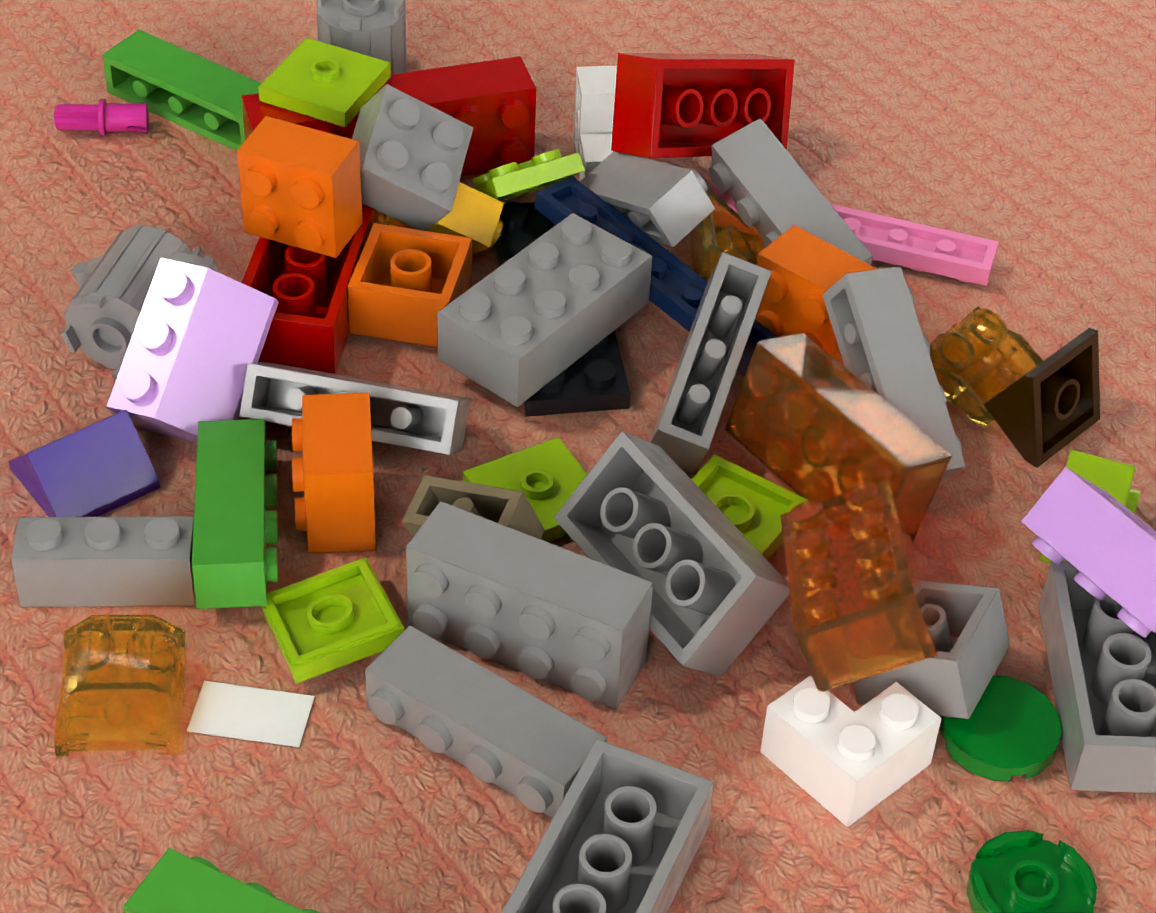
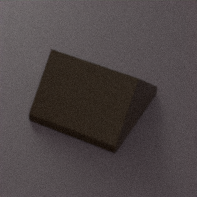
(1052, 400)

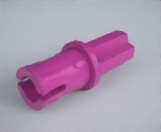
(103, 117)

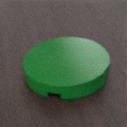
(1008, 732)
(1029, 876)

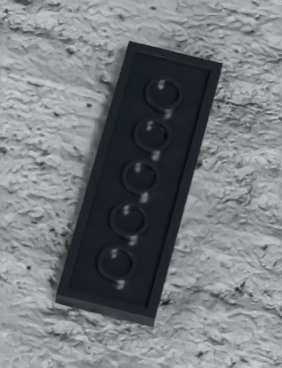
(596, 378)

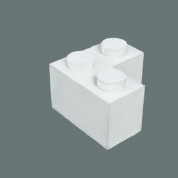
(594, 114)
(849, 756)

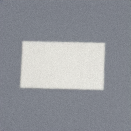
(251, 713)

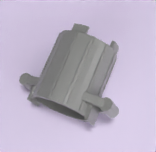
(366, 27)
(115, 289)

